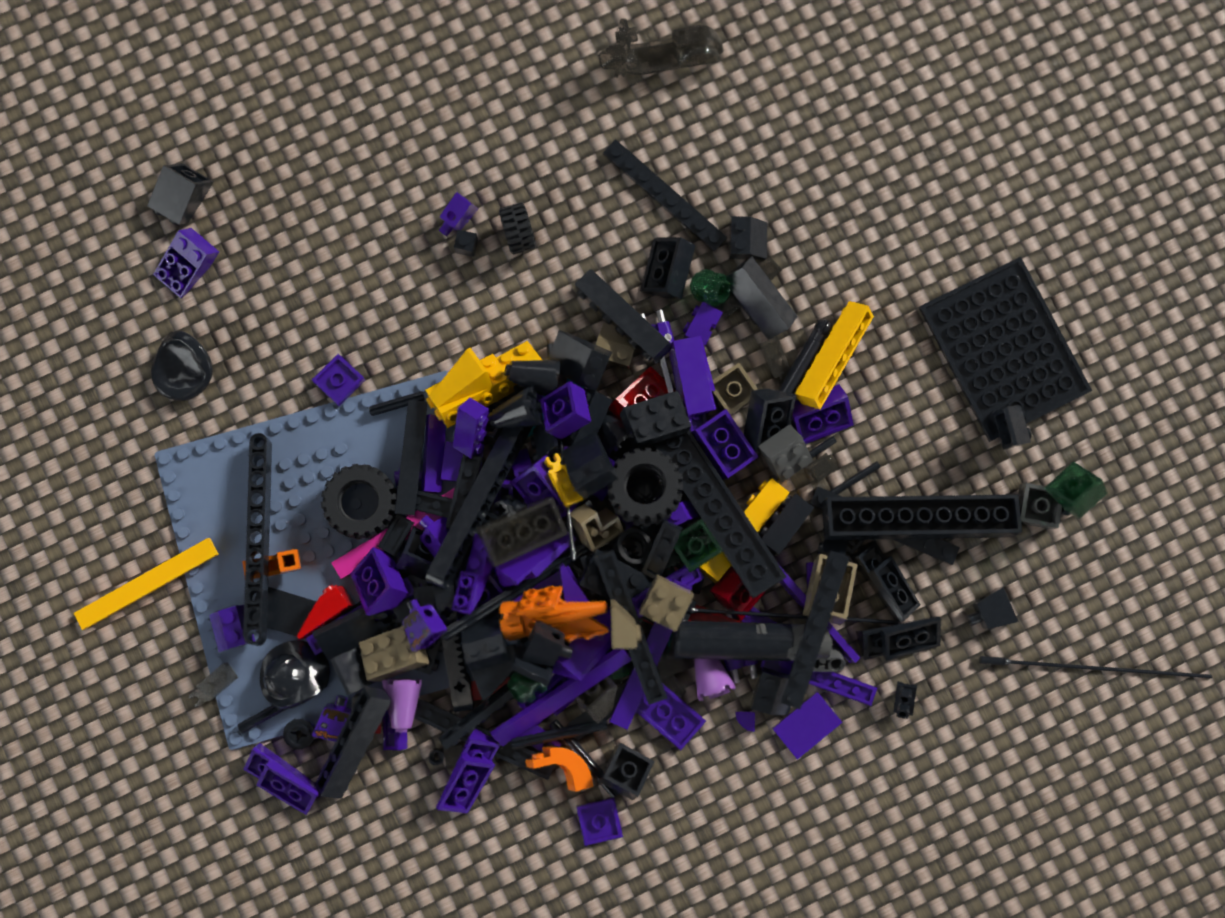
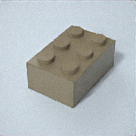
(843, 598)
(390, 655)

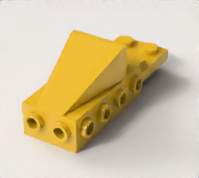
(477, 380)

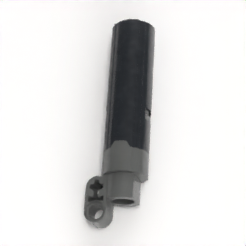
(750, 642)

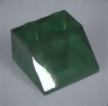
(1077, 489)
(696, 546)

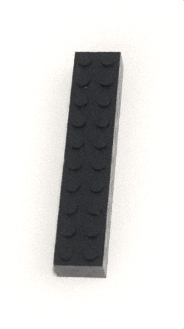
(921, 517)

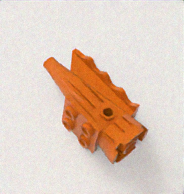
(546, 606)

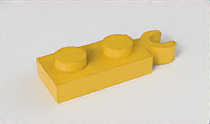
(561, 481)

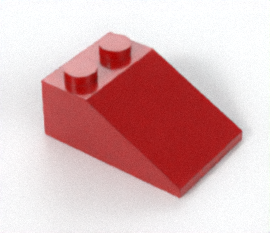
(645, 387)
(327, 608)

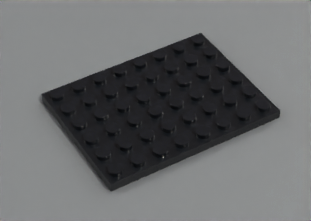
(1005, 346)

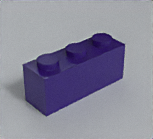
(470, 428)

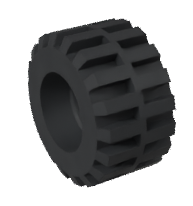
(517, 228)

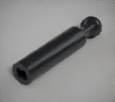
(806, 356)

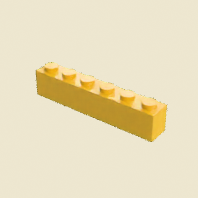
(834, 355)
(758, 512)

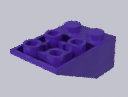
(185, 261)

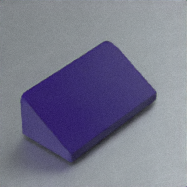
(391, 739)

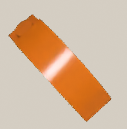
(280, 563)
(574, 767)

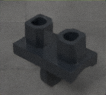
(904, 699)

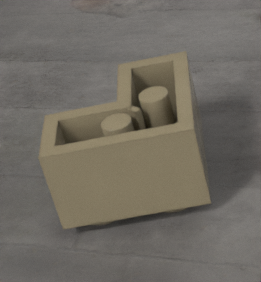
(595, 528)

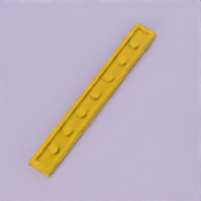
(146, 583)

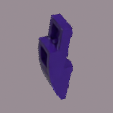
(473, 580)

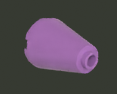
(711, 679)
(404, 700)

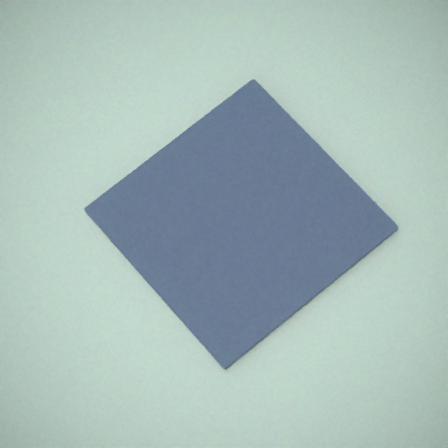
(209, 499)

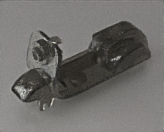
(686, 48)

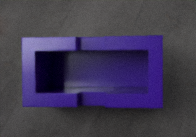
(704, 319)

